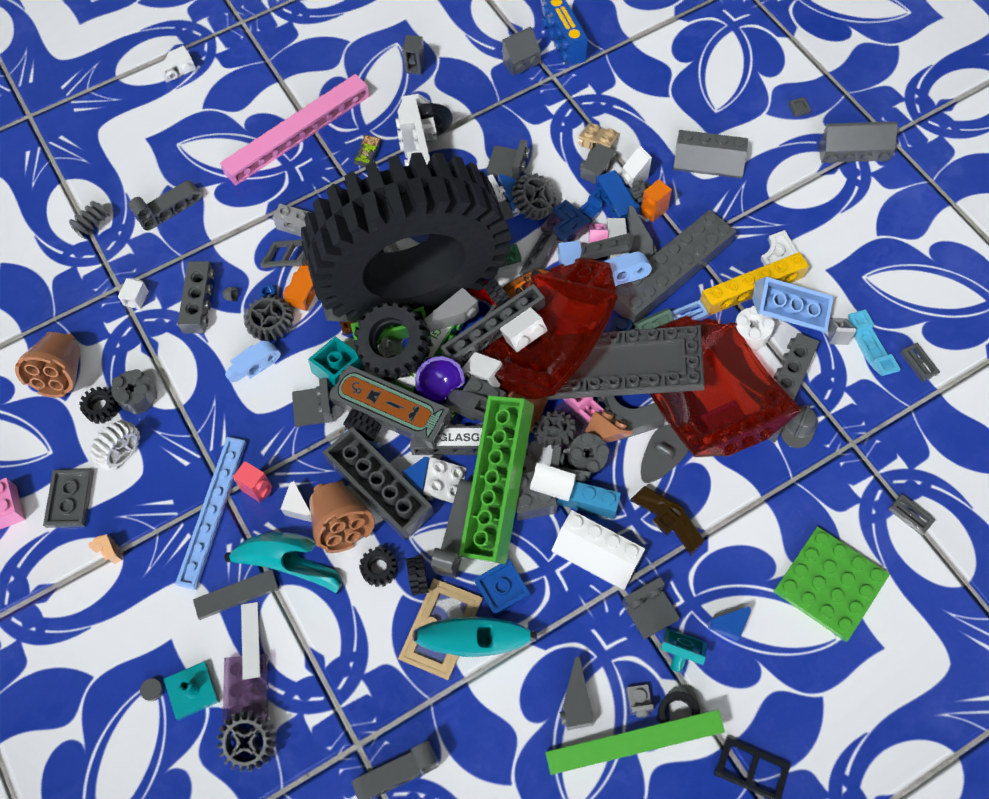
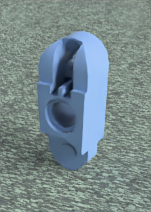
(629, 267)
(252, 361)

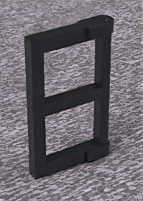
(718, 772)

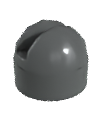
(230, 294)

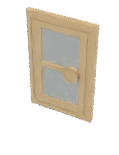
(440, 603)

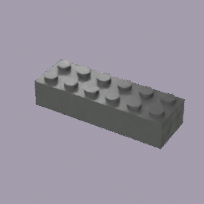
(378, 483)

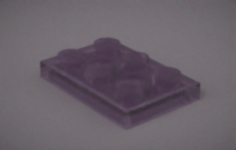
(246, 693)

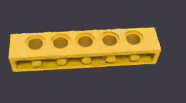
(742, 287)

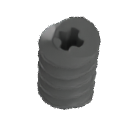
(87, 218)

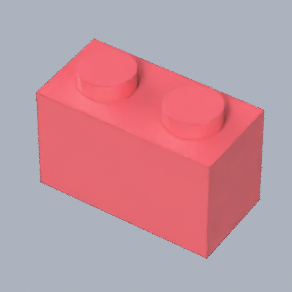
(253, 482)

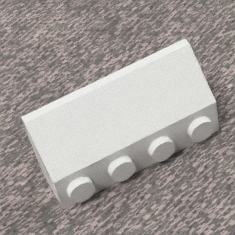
(598, 550)

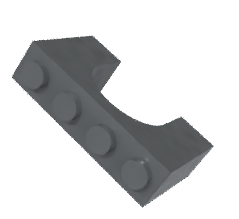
(638, 420)

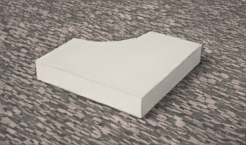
(780, 247)

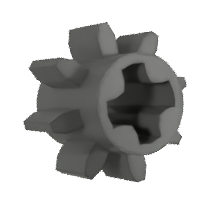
(638, 189)

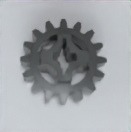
(554, 429)

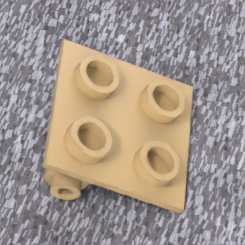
(594, 134)

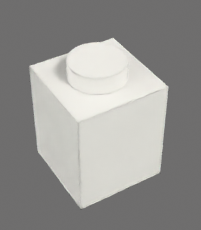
(133, 293)

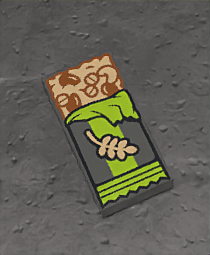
(367, 150)

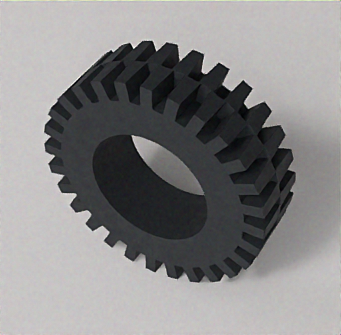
(400, 203)

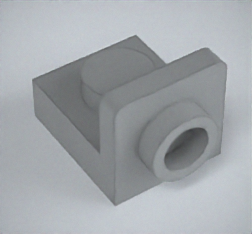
(639, 701)

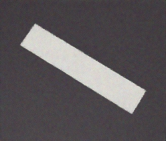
(250, 641)

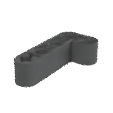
(164, 206)
(396, 773)

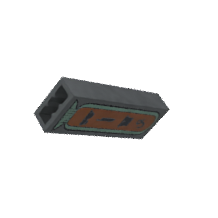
(391, 406)

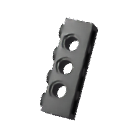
(193, 288)

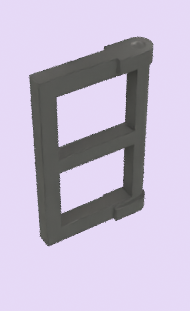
(291, 244)

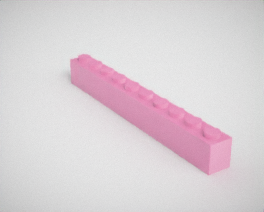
(294, 129)

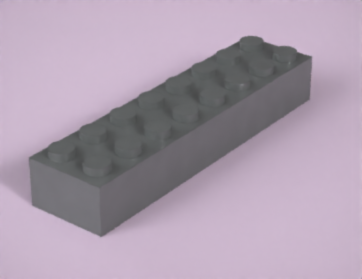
(674, 266)

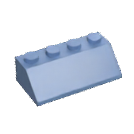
(792, 303)

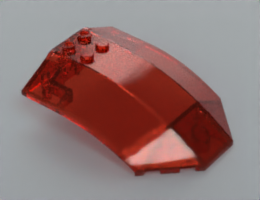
(575, 314)
(738, 400)

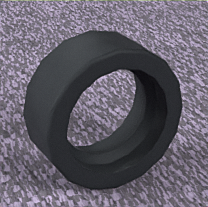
(677, 696)

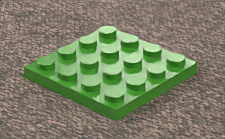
(831, 584)

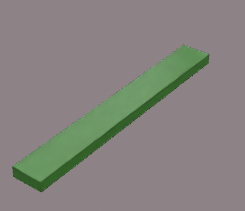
(635, 741)

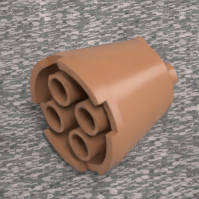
(50, 365)
(338, 517)

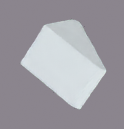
(294, 504)

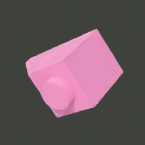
(597, 232)

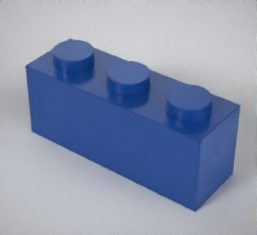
(615, 194)

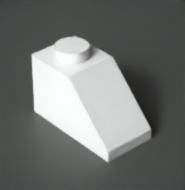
(636, 167)

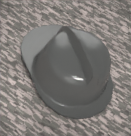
(800, 429)

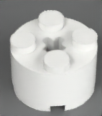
(754, 327)

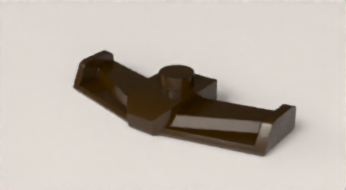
(669, 518)

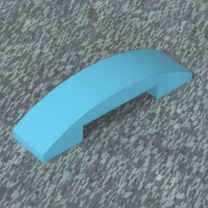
(870, 344)

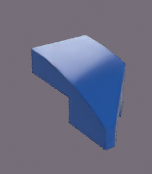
(593, 206)

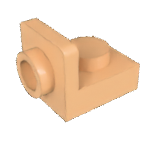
(107, 547)

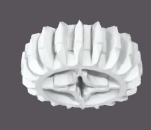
(115, 444)

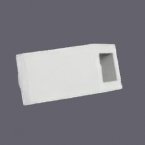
(177, 64)

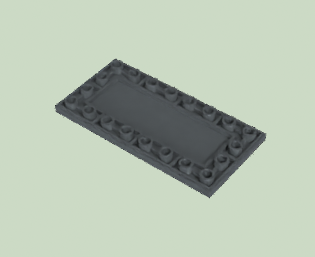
(639, 364)

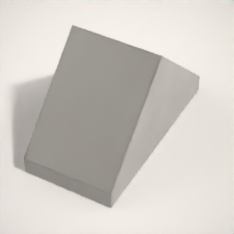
(840, 331)

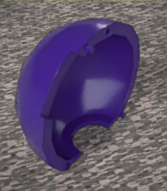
(438, 377)

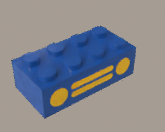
(564, 31)

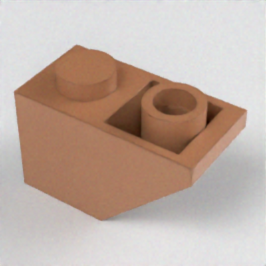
(607, 427)

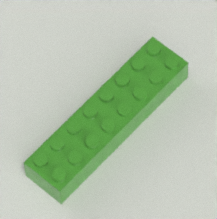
(496, 479)

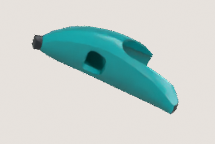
(278, 552)
(473, 636)

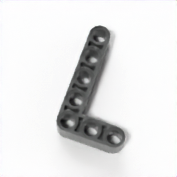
(447, 559)

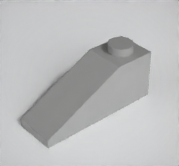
(453, 311)

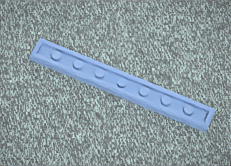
(210, 514)

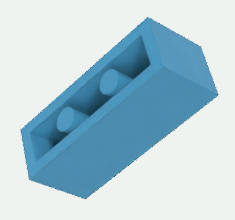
(592, 500)

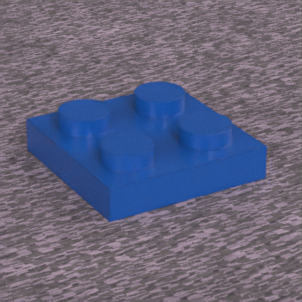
(501, 587)

